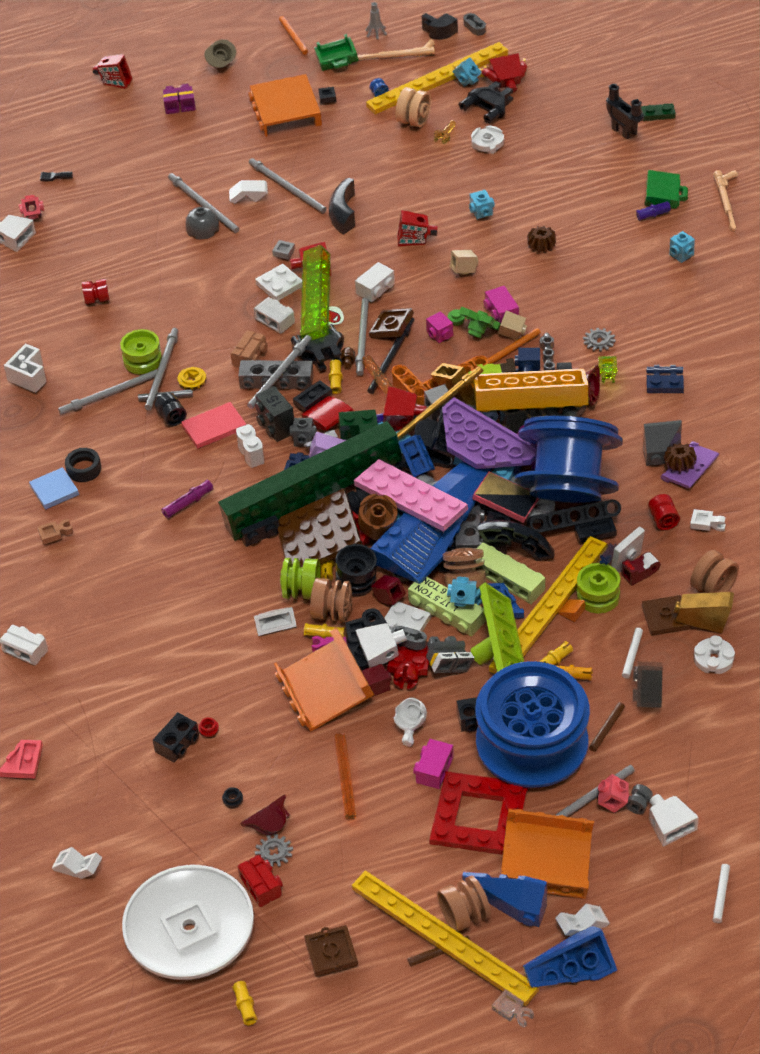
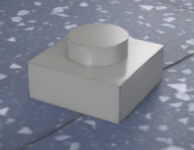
(283, 249)

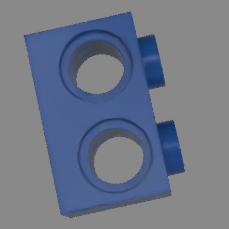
(416, 455)

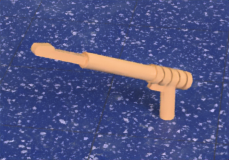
(427, 49)
(721, 182)

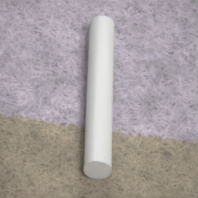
(632, 653)
(721, 893)

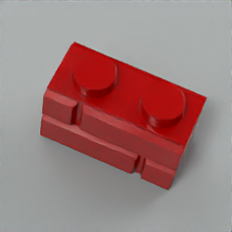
(260, 881)

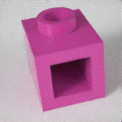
(439, 327)

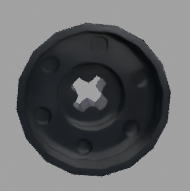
(358, 565)

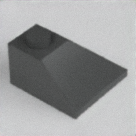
(657, 439)

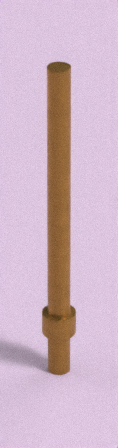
(466, 380)

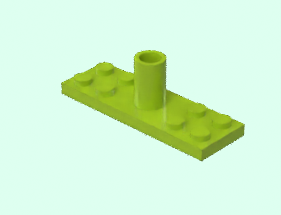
(504, 641)

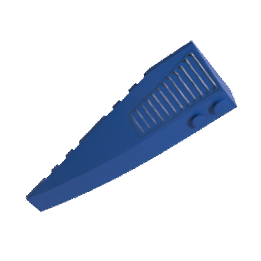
(416, 547)

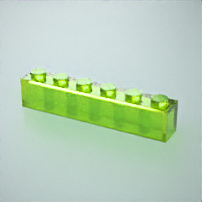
(315, 293)

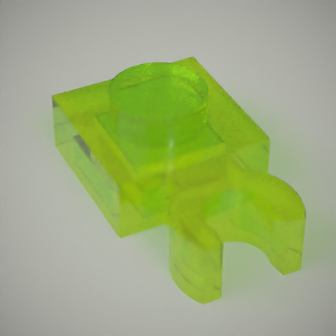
(607, 367)

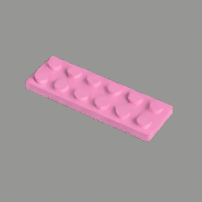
(412, 495)

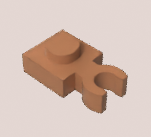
(52, 532)

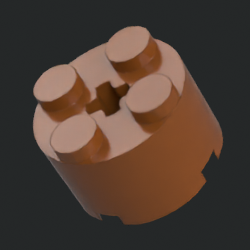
(377, 515)

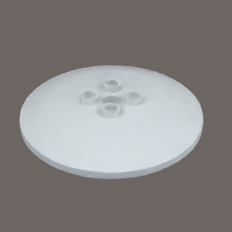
(184, 896)

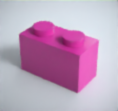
(498, 302)
(434, 763)

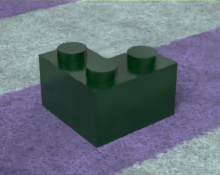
(355, 422)

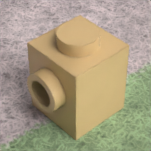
(463, 261)
(512, 325)

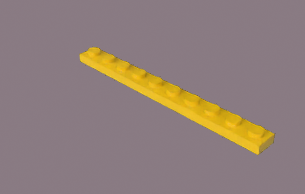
(435, 78)
(556, 596)
(444, 937)

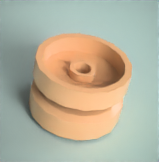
(413, 107)

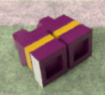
(174, 95)

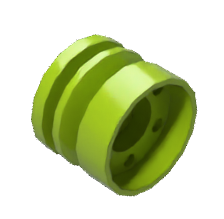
(299, 578)

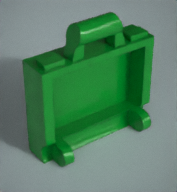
(336, 53)
(663, 188)

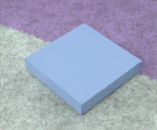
(54, 488)

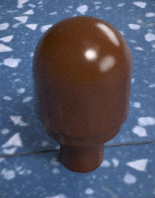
(348, 356)

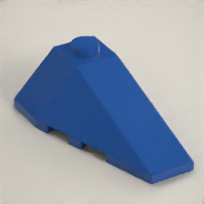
(519, 898)
(572, 960)

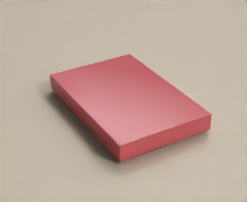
(213, 425)

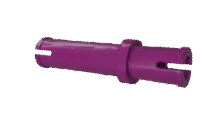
(193, 495)

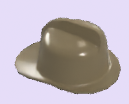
(220, 53)

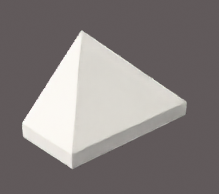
(275, 621)

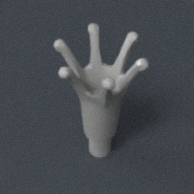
(375, 22)

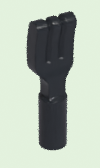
(50, 176)

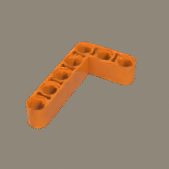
(407, 381)

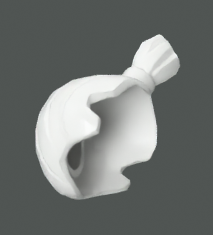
(410, 716)

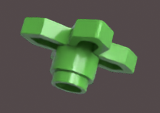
(479, 322)

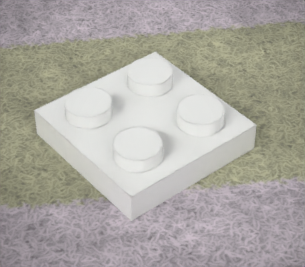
(279, 282)
(407, 616)

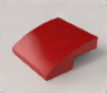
(326, 412)

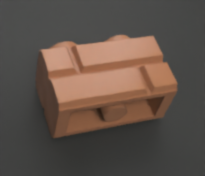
(249, 348)

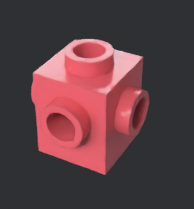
(31, 200)
(613, 793)

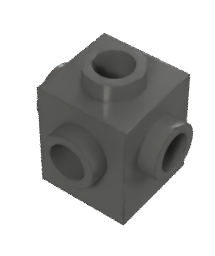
(302, 431)

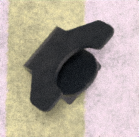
(434, 439)

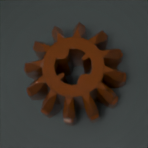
(541, 239)
(680, 457)

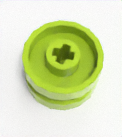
(141, 351)
(599, 587)

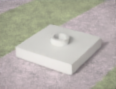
(628, 548)

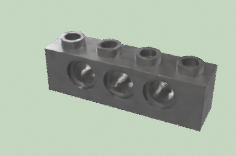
(256, 373)
(468, 535)

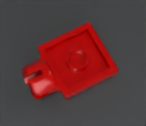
(408, 666)

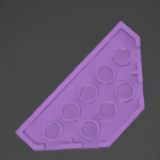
(482, 440)

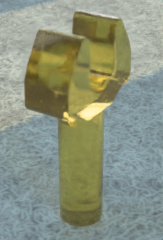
(444, 134)

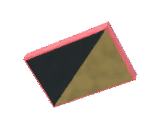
(505, 497)

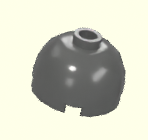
(202, 223)

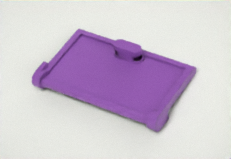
(686, 479)

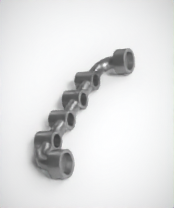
(547, 345)

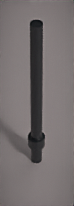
(391, 354)

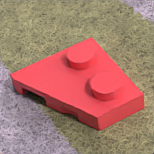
(23, 760)

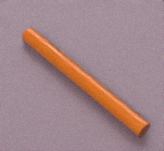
(293, 35)
(514, 346)

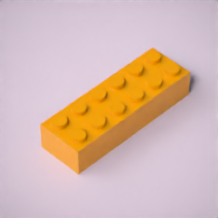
(530, 390)

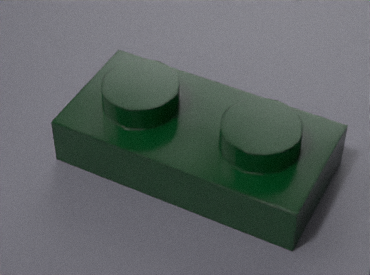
(658, 112)

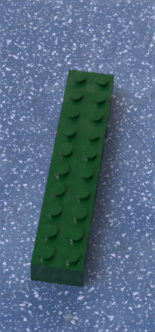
(310, 479)

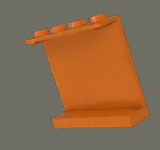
(284, 102)
(324, 683)
(548, 850)

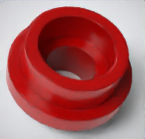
(208, 723)

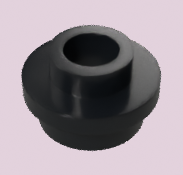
(232, 792)

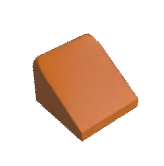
(572, 609)

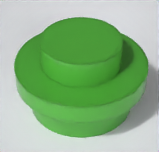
(455, 317)

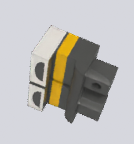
(448, 655)

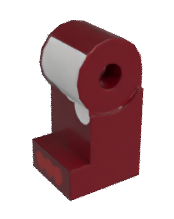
(640, 568)

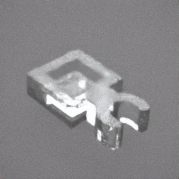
(511, 1006)

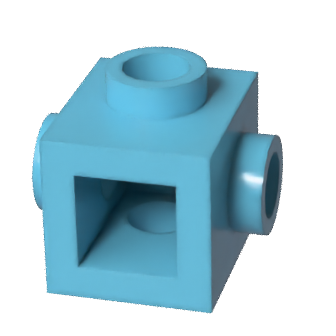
(467, 72)
(481, 204)
(682, 246)
(465, 585)

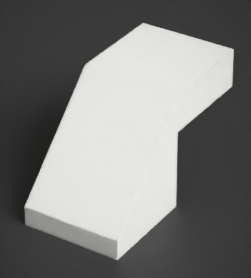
(252, 188)
(75, 864)
(587, 916)

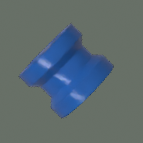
(378, 87)

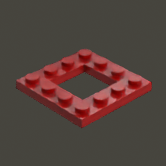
(456, 785)

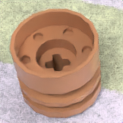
(464, 563)
(333, 600)
(464, 903)

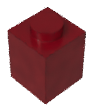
(388, 590)
(378, 679)

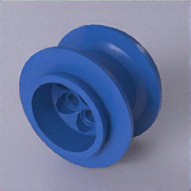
(568, 458)
(551, 722)

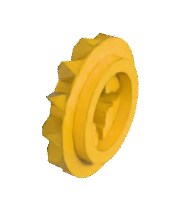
(194, 373)

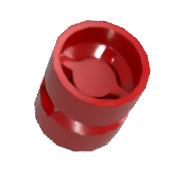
(95, 291)
(664, 512)

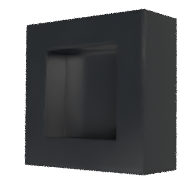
(327, 95)

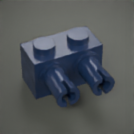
(527, 359)

